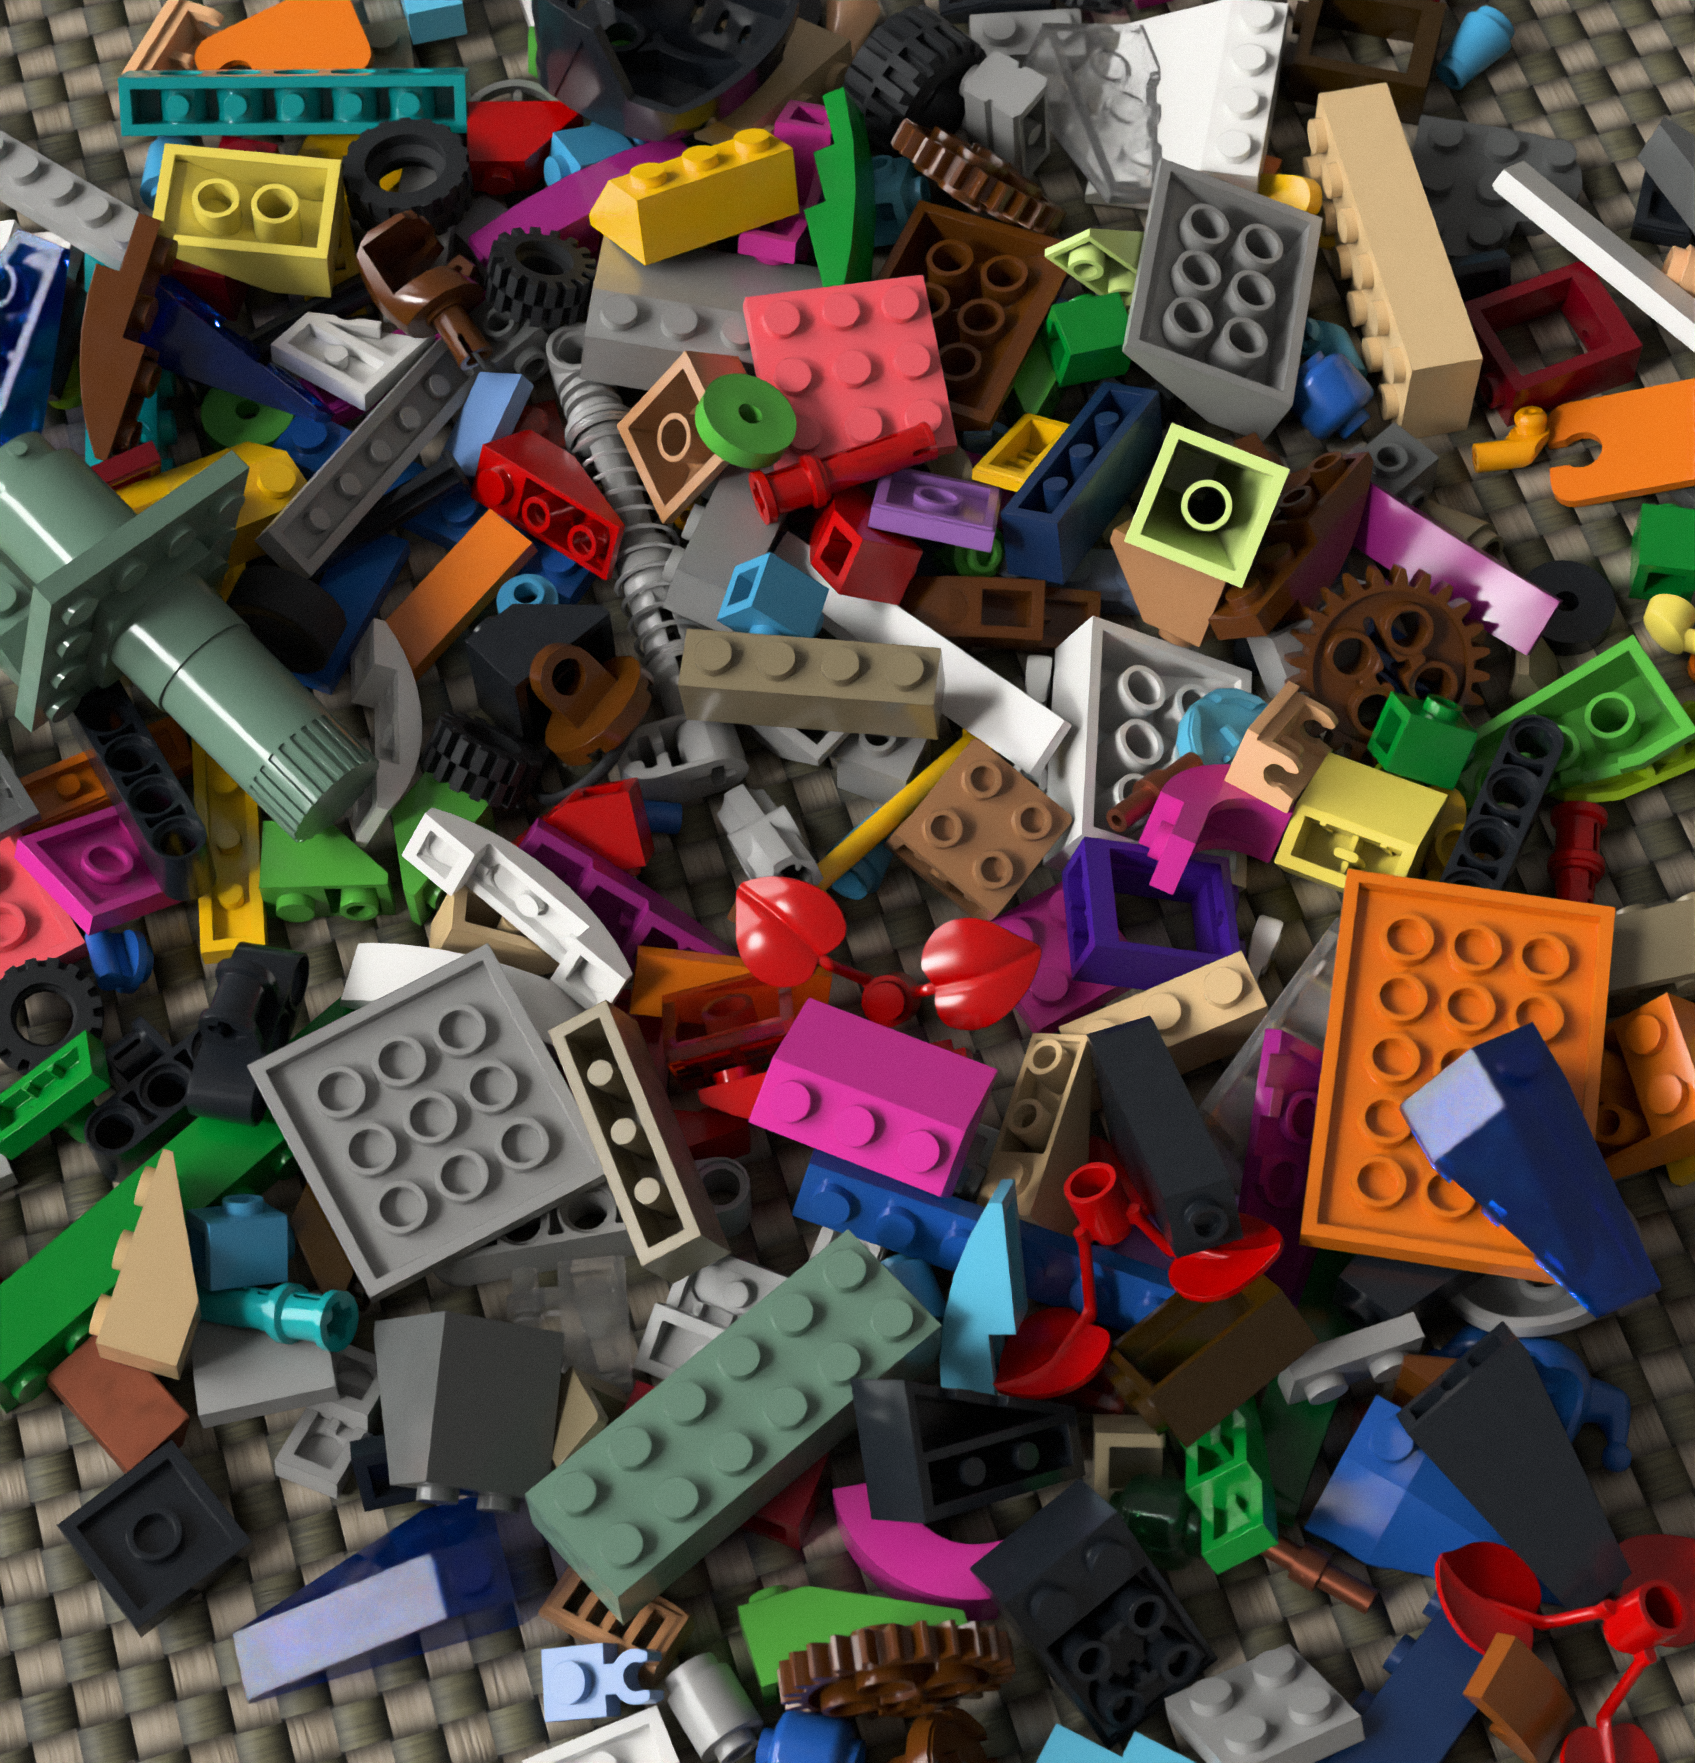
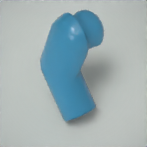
(1330, 339)

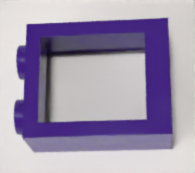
(1112, 867)

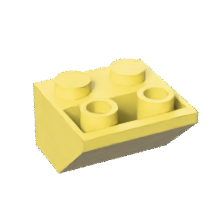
(1359, 822)

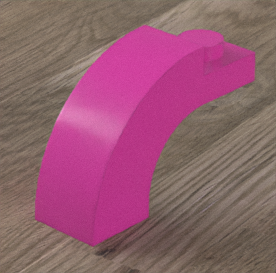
(787, 240)
(1207, 813)
(911, 1559)

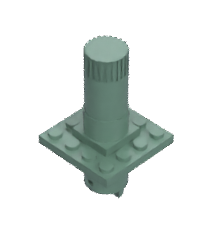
(147, 603)

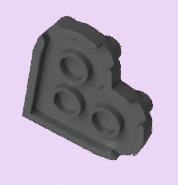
(1457, 173)

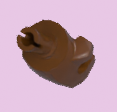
(421, 302)

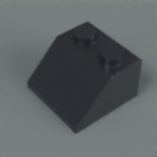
(506, 646)

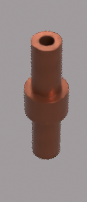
(1146, 793)
(1312, 1568)

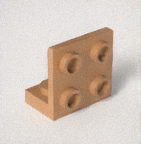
(979, 832)

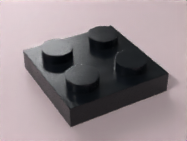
(156, 1538)

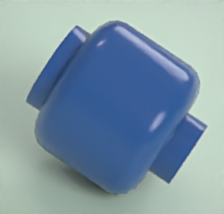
(1331, 396)
(810, 1739)

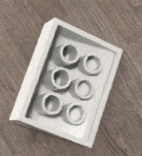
(1217, 87)
(1125, 714)

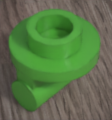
(970, 561)

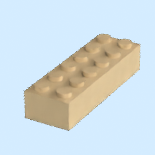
(1392, 263)

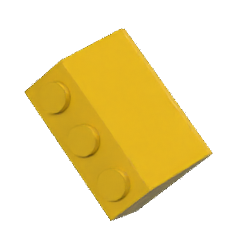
(699, 196)
(268, 489)

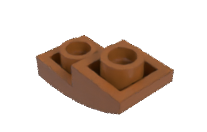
(1521, 1699)

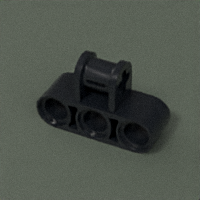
(247, 1020)
(141, 1076)

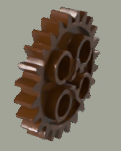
(978, 178)
(1436, 641)
(896, 1669)

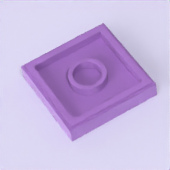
(937, 508)

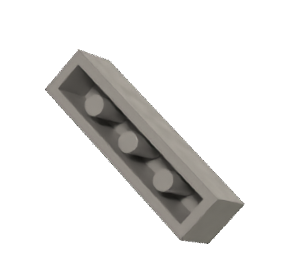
(719, 540)

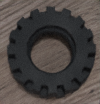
(49, 977)

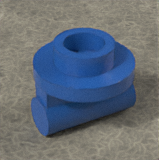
(120, 959)

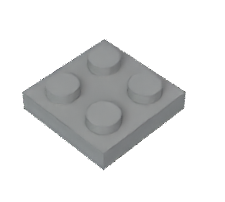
(1265, 1713)

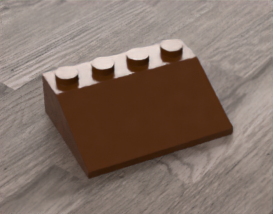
(985, 300)

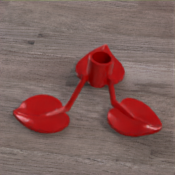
(972, 963)
(1064, 1351)
(1494, 1591)

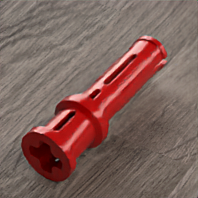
(816, 479)
(1577, 857)

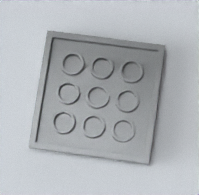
(429, 1122)

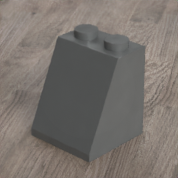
(468, 1406)

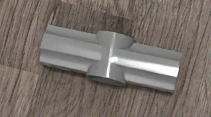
(765, 837)

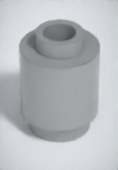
(713, 1709)

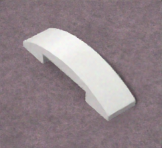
(386, 683)
(528, 896)
(386, 967)

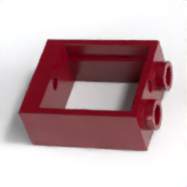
(1593, 316)

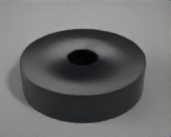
(1589, 598)

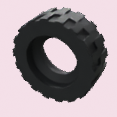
(408, 145)

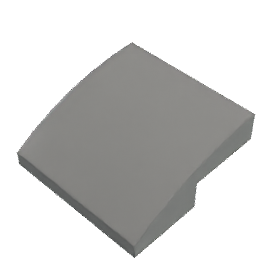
(701, 1310)
(250, 1375)

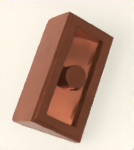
(119, 1405)

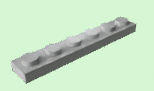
(64, 203)
(368, 462)

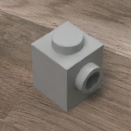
(879, 764)

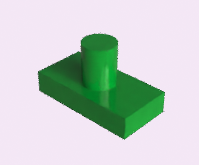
(54, 1095)

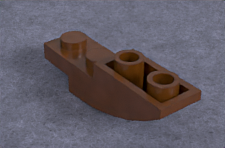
(113, 365)
(1306, 548)
(999, 611)

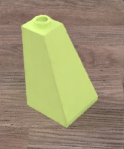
(1206, 505)

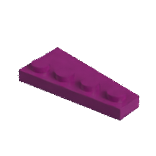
(1280, 1151)

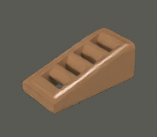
(670, 1638)

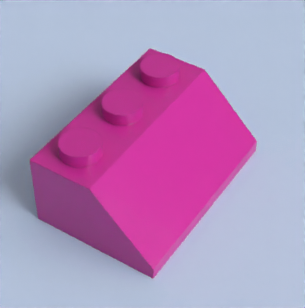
(875, 1097)

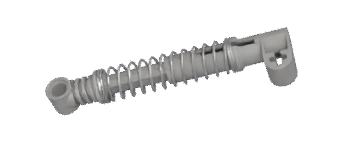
(708, 750)

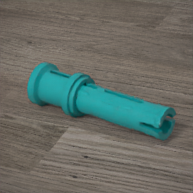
(285, 1313)

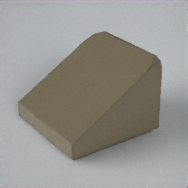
(1531, 672)

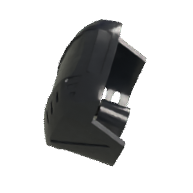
(672, 73)

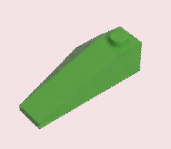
(1611, 716)

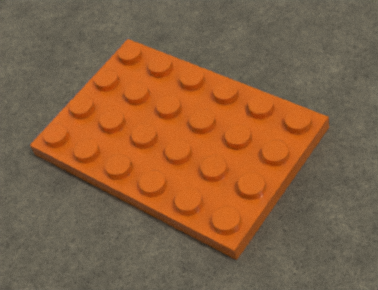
(1412, 990)

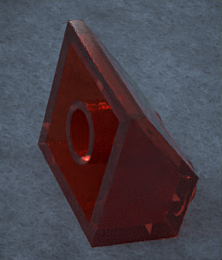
(725, 1027)

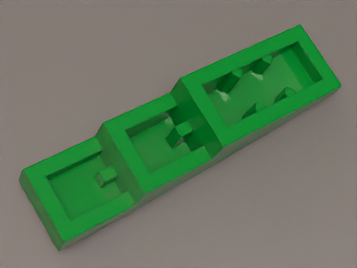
(846, 221)
(1233, 1489)

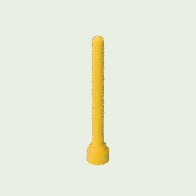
(888, 816)

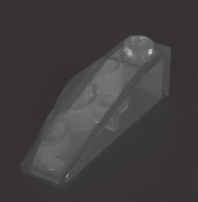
(1103, 103)

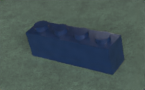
(1082, 482)
(1422, 1704)

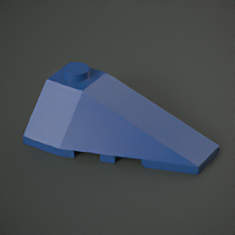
(1395, 1505)

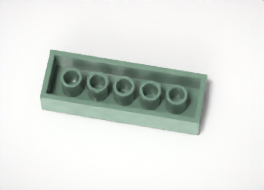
(731, 1426)

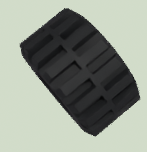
(912, 73)

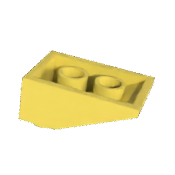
(254, 215)

